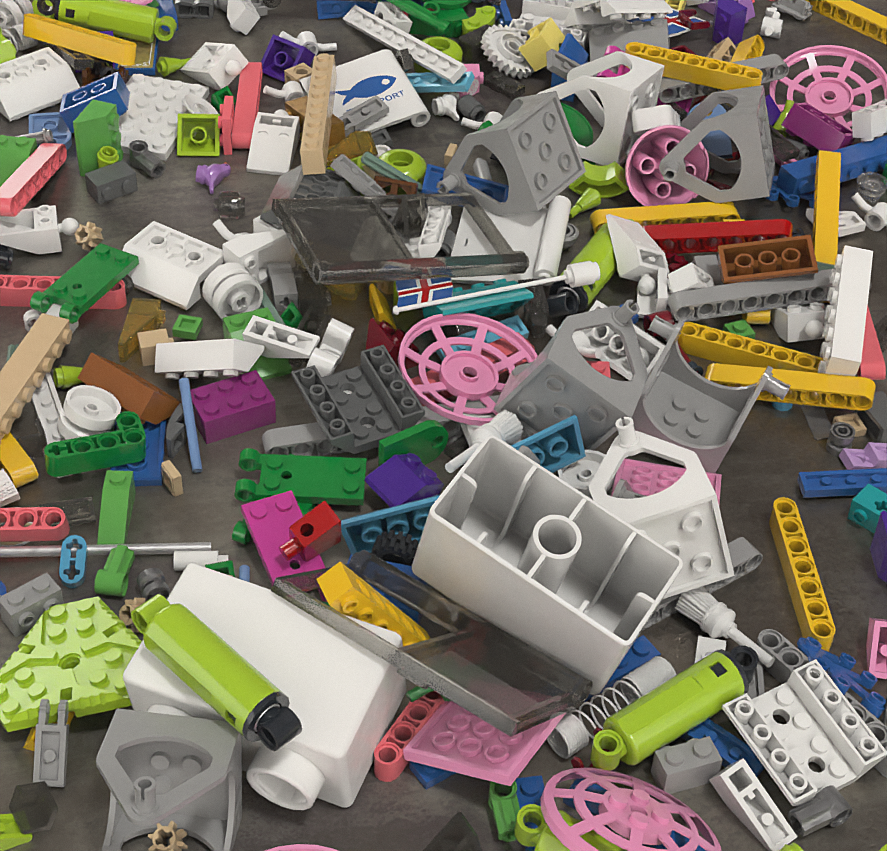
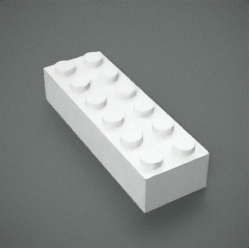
(846, 312)

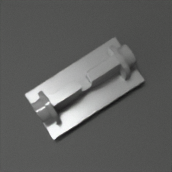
(799, 9)

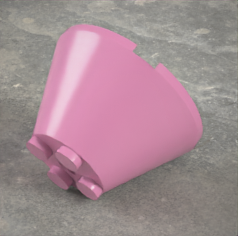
(643, 164)

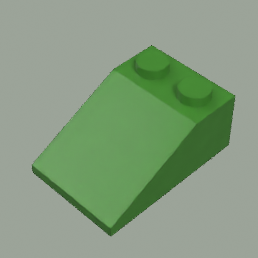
(13, 154)
(266, 367)

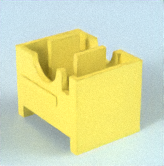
(542, 39)

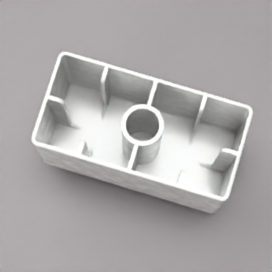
(543, 561)
(331, 682)

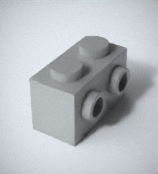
(27, 603)
(686, 765)

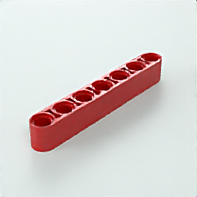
(710, 235)

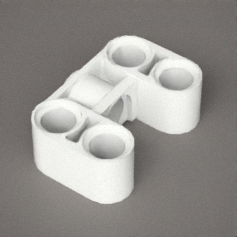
(652, 117)
(331, 348)

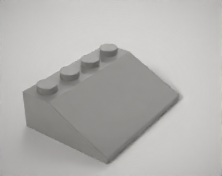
(619, 35)

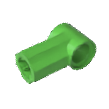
(114, 577)
(504, 809)

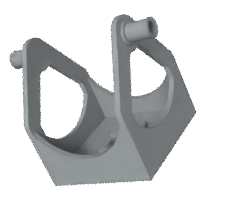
(748, 128)
(532, 147)
(566, 385)
(691, 409)
(172, 771)

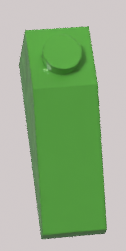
(116, 507)

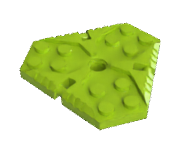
(70, 655)

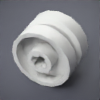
(13, 13)
(232, 290)
(88, 412)
(581, 472)

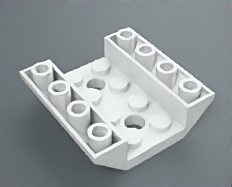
(537, 11)
(609, 12)
(34, 83)
(431, 236)
(171, 264)
(818, 730)

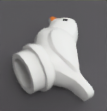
(446, 105)

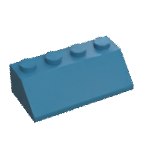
(557, 444)
(409, 518)

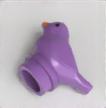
(212, 174)

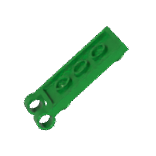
(85, 282)
(311, 481)

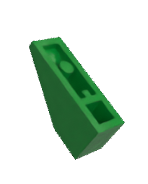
(453, 16)

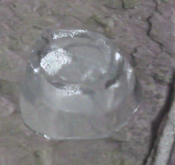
(871, 186)

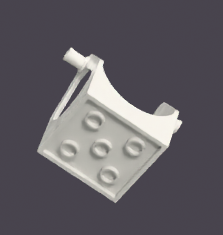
(619, 98)
(678, 518)

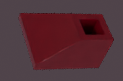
(384, 334)

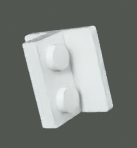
(658, 299)

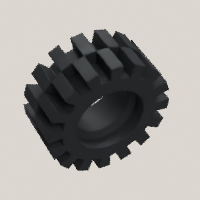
(397, 544)

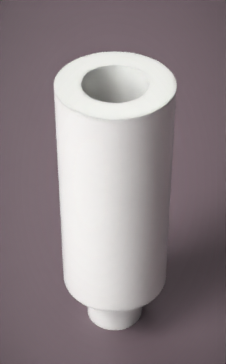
(183, 558)

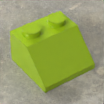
(198, 135)

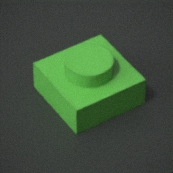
(187, 327)
(740, 328)

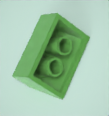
(93, 129)

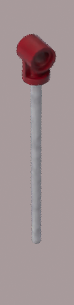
(103, 549)

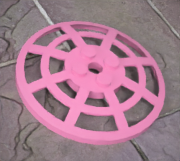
(830, 86)
(460, 362)
(625, 812)

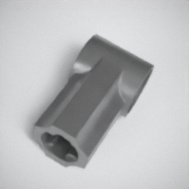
(144, 159)
(825, 808)

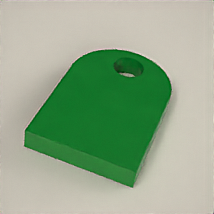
(417, 441)

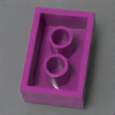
(816, 128)
(232, 406)

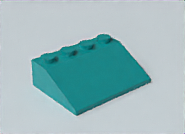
(484, 305)

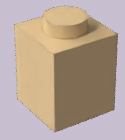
(147, 344)

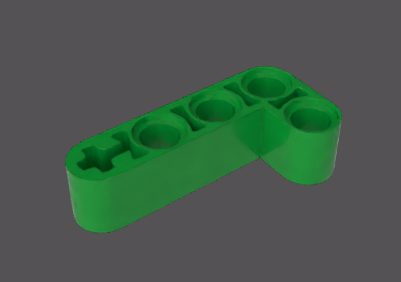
(99, 450)

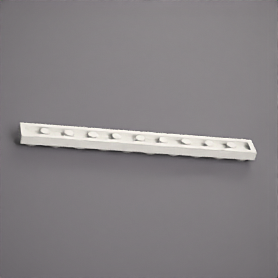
(397, 40)

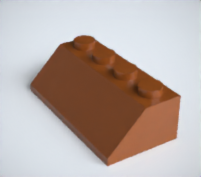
(767, 259)
(129, 389)

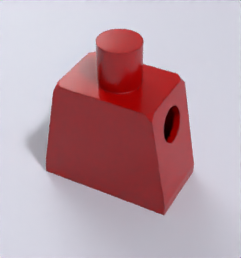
(313, 533)

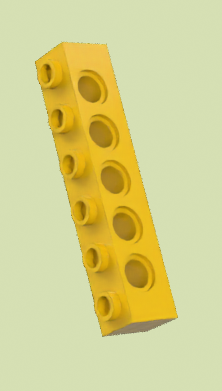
(359, 600)

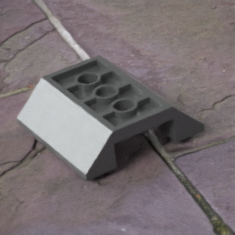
(296, 185)
(377, 399)

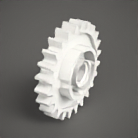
(502, 48)

